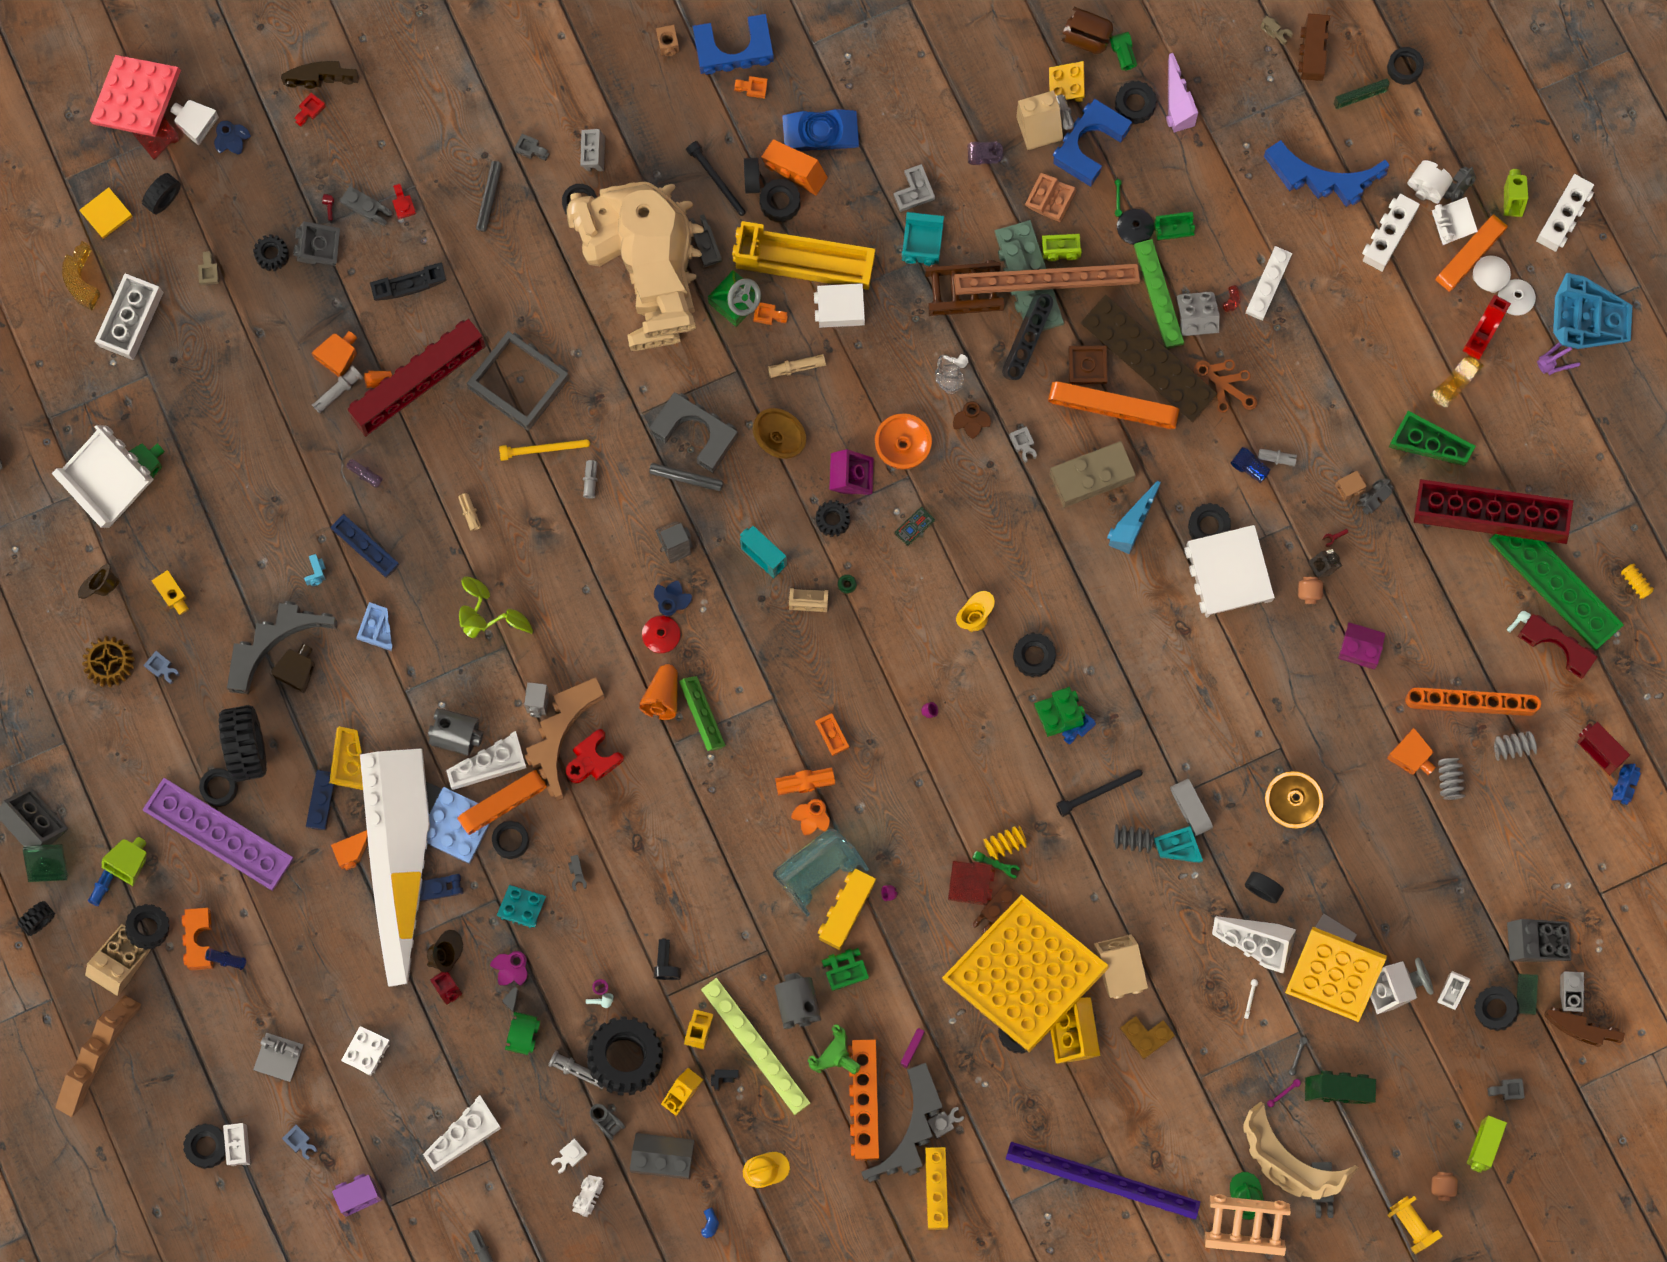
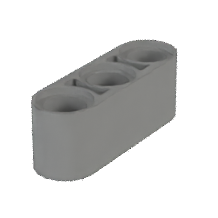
(1191, 807)

